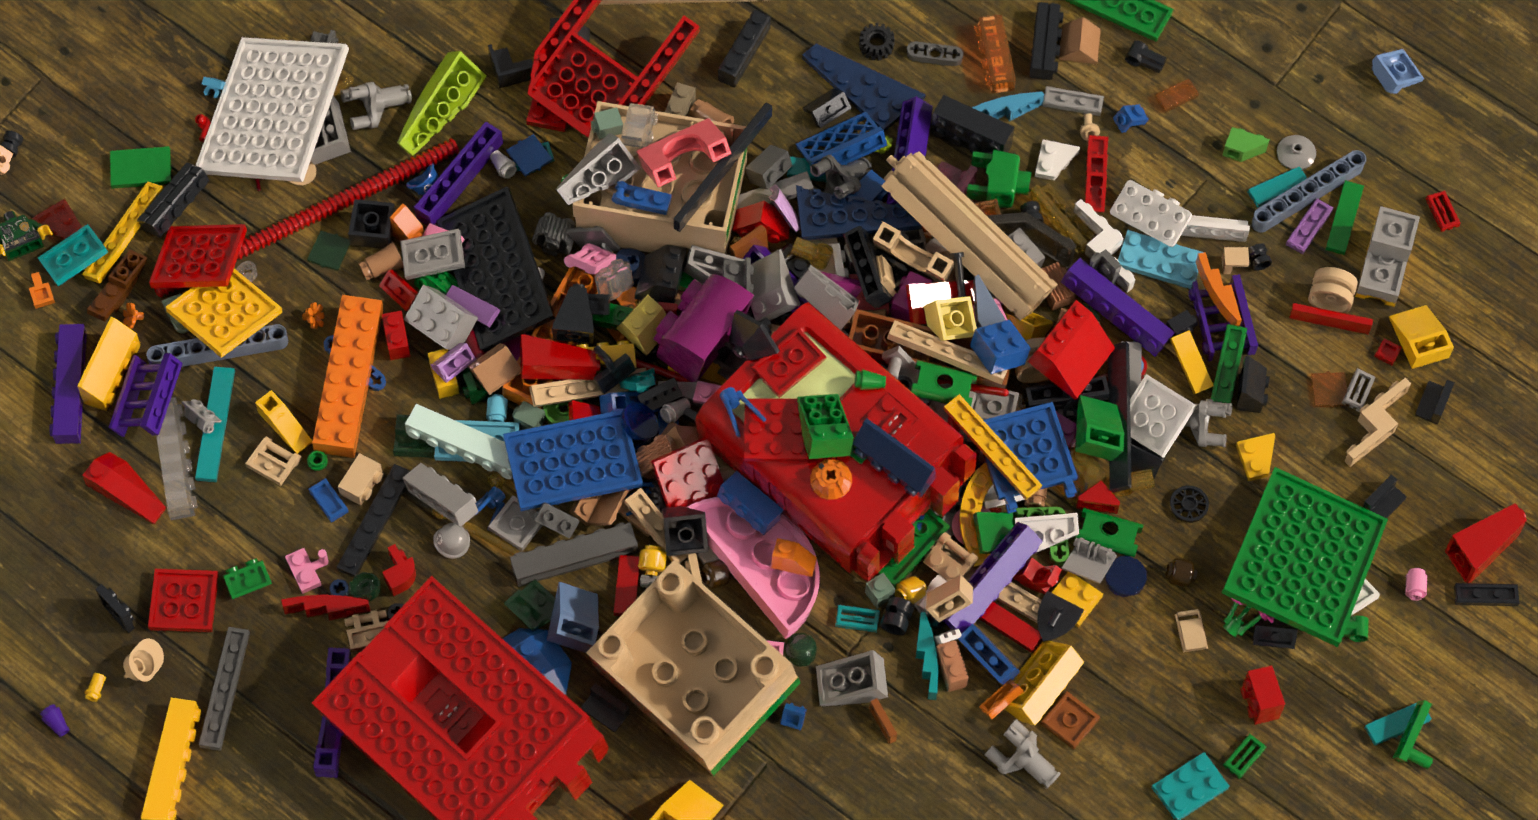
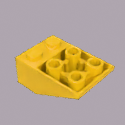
(1421, 336)
(689, 804)

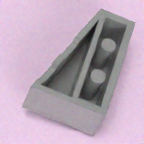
(332, 137)
(703, 262)
(826, 296)

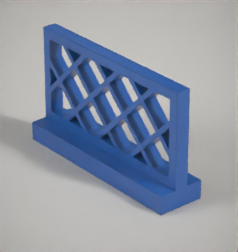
(845, 151)

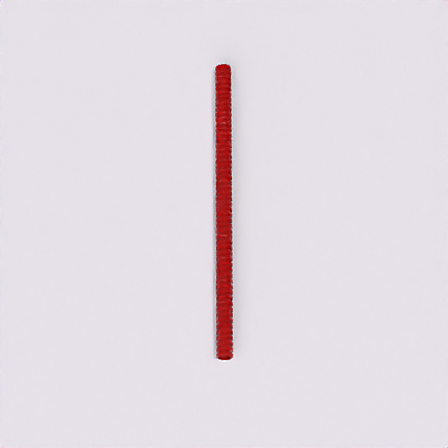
(342, 200)

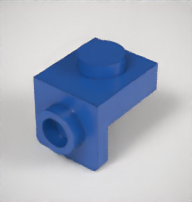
(1130, 116)

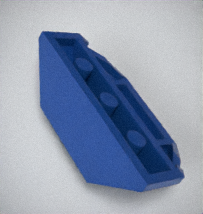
(542, 655)

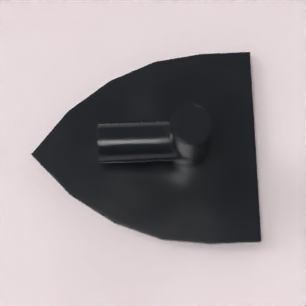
(1056, 616)

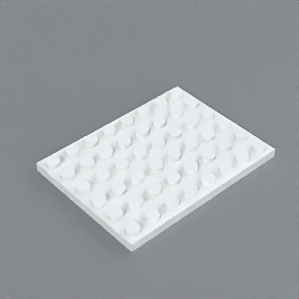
(272, 109)

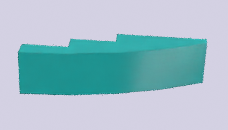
(927, 650)

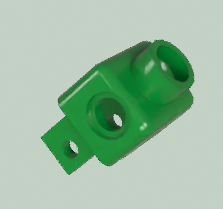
(1003, 177)

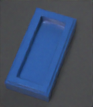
(328, 500)

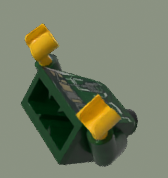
(21, 235)

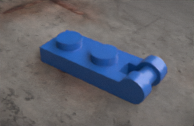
(642, 198)

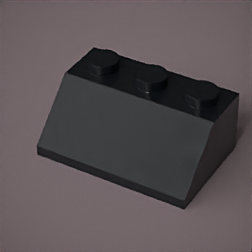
(662, 274)

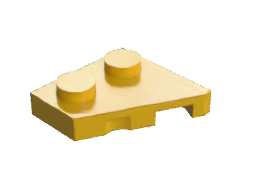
(1256, 455)

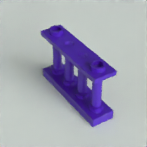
(1207, 346)
(159, 398)

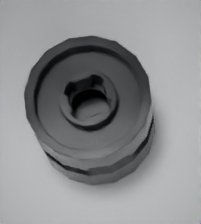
(897, 616)

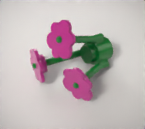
(1235, 624)

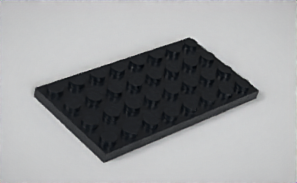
(499, 268)

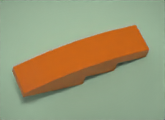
(1221, 295)

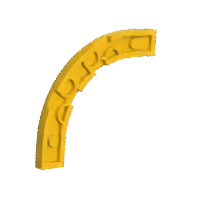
(971, 503)

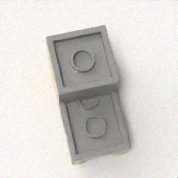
(1387, 255)

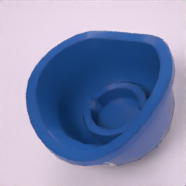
(423, 182)

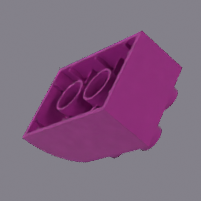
(693, 338)

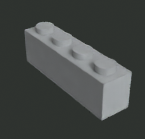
(441, 494)

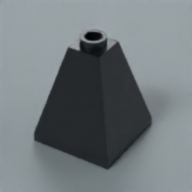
(574, 317)

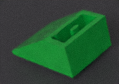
(824, 426)
(1099, 429)

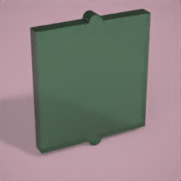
(329, 250)

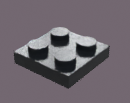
(119, 611)

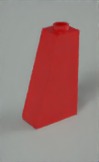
(556, 360)

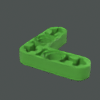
(1053, 549)

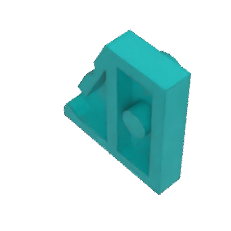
(639, 382)

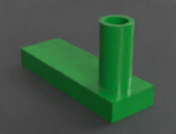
(1405, 747)

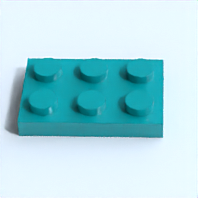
(73, 255)
(1190, 787)

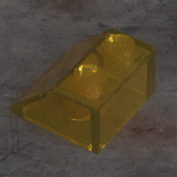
(1088, 475)

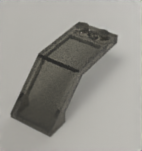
(1045, 238)

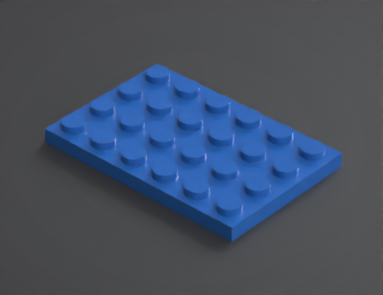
(572, 460)

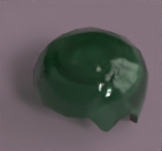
(365, 586)
(801, 649)

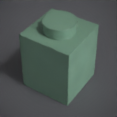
(607, 122)
(528, 416)
(879, 590)

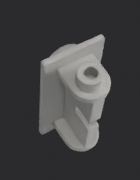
(200, 415)

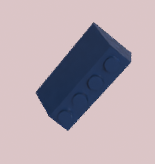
(893, 458)

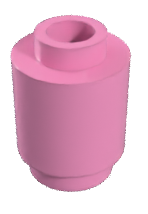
(1416, 584)

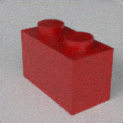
(396, 335)

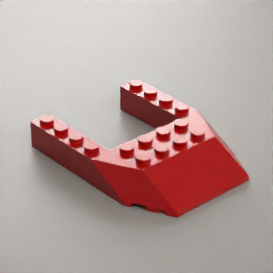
(575, 75)

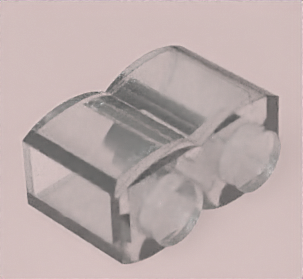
(639, 125)
(614, 279)

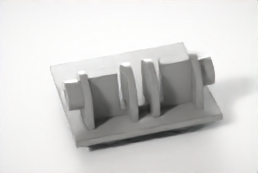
(1089, 560)

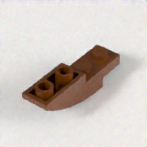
(119, 286)

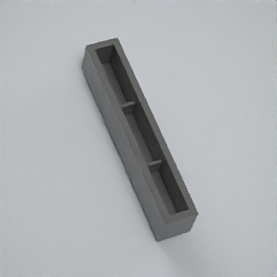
(574, 554)

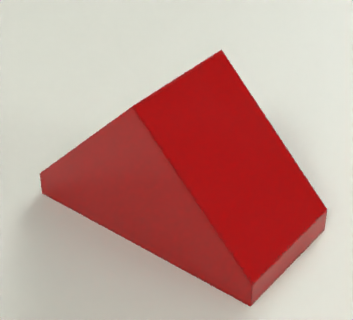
(1099, 499)

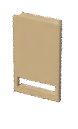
(886, 274)
(1191, 631)

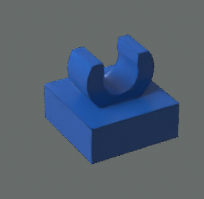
(793, 716)

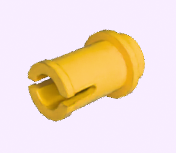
(95, 687)

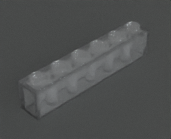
(175, 465)

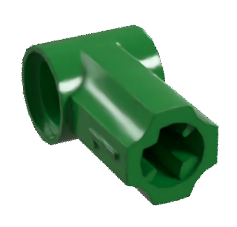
(1357, 629)

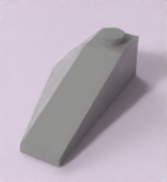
(599, 169)

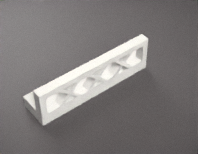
(1217, 228)

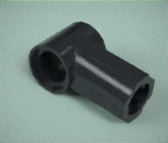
(1141, 55)

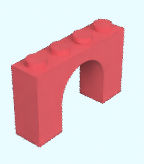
(702, 137)

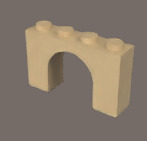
(932, 265)

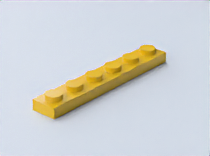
(122, 233)
(992, 447)

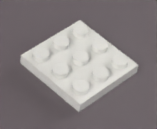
(1158, 415)

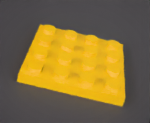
(224, 314)

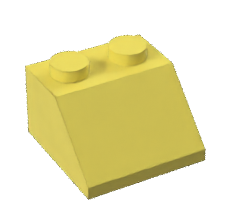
(951, 318)
(641, 324)

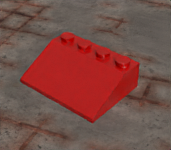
(1073, 350)

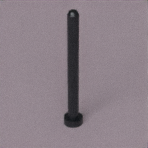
(959, 273)

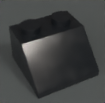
(1252, 386)

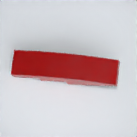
(1096, 172)
(334, 605)

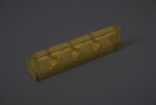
(1058, 219)

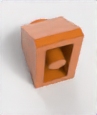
(405, 224)
(793, 558)

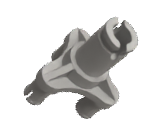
(375, 101)
(1200, 418)
(1024, 757)

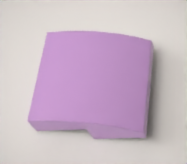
(785, 208)

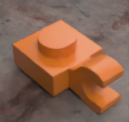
(40, 293)

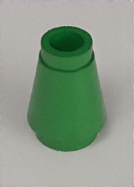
(869, 380)

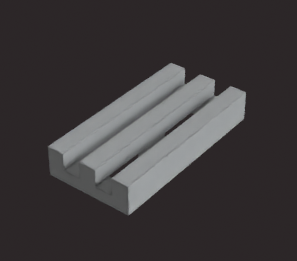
(1352, 403)

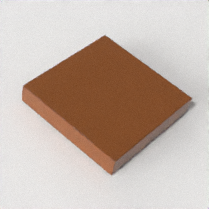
(755, 237)
(1070, 720)

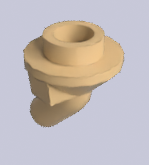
(1089, 128)

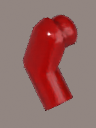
(204, 124)

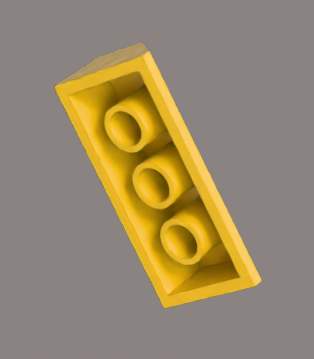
(108, 365)
(1043, 680)

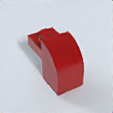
(402, 575)
(1038, 577)

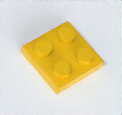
(1078, 593)

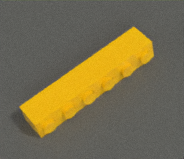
(171, 760)

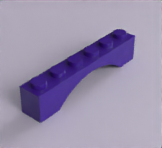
(330, 739)

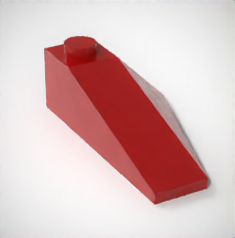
(121, 484)

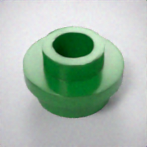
(315, 455)

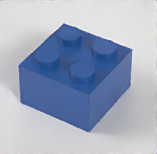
(1000, 346)

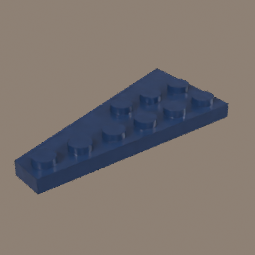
(863, 87)
(828, 217)

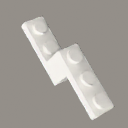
(1106, 238)

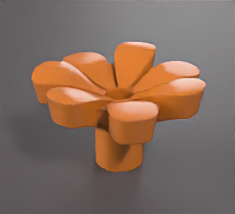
(131, 315)
(313, 315)

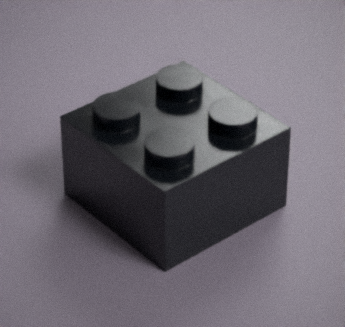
(371, 224)

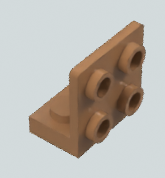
(598, 509)

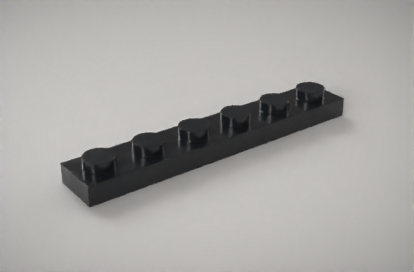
(373, 522)

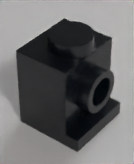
(1182, 323)

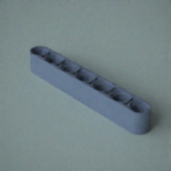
(1305, 198)
(247, 347)

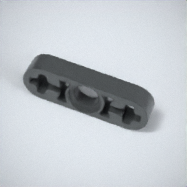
(920, 57)

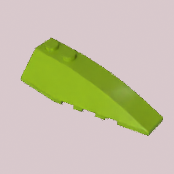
(442, 98)

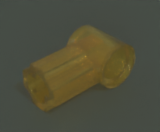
(817, 254)
(1139, 481)

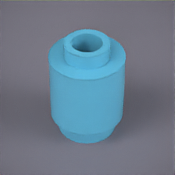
(496, 408)

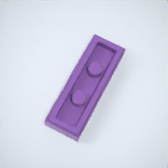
(1309, 226)
(484, 311)

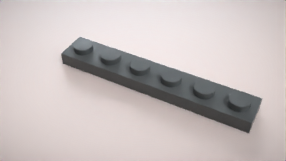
(224, 688)

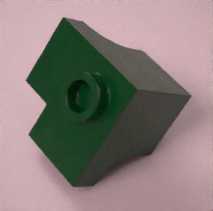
(473, 389)

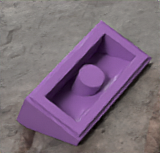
(453, 362)

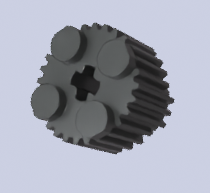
(552, 234)

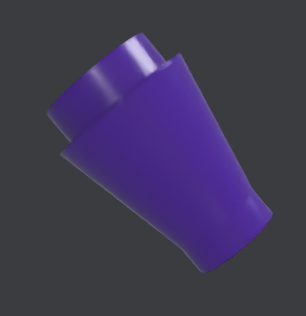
(54, 719)

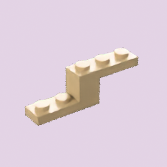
(1377, 421)

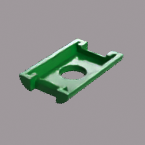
(929, 389)
(1121, 542)

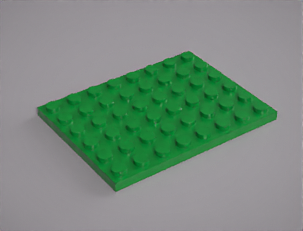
(1305, 556)

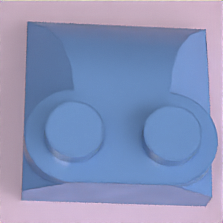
(1395, 71)

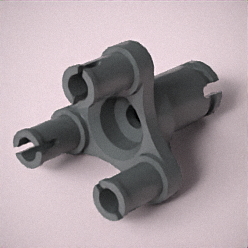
(841, 178)

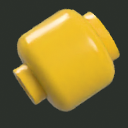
(652, 560)
(911, 589)

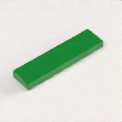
(1344, 217)
(1229, 364)

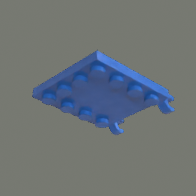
(1039, 444)

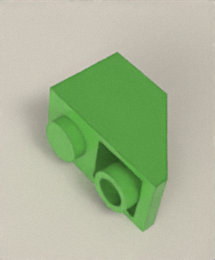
(1244, 145)

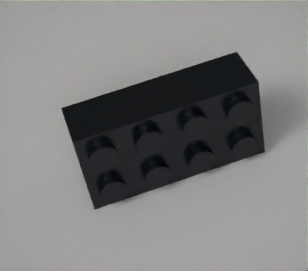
(970, 127)

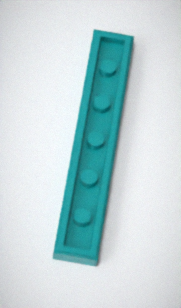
(212, 442)

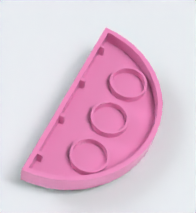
(748, 555)

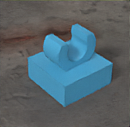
(214, 84)

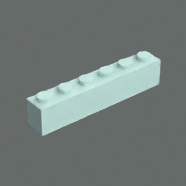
(459, 440)

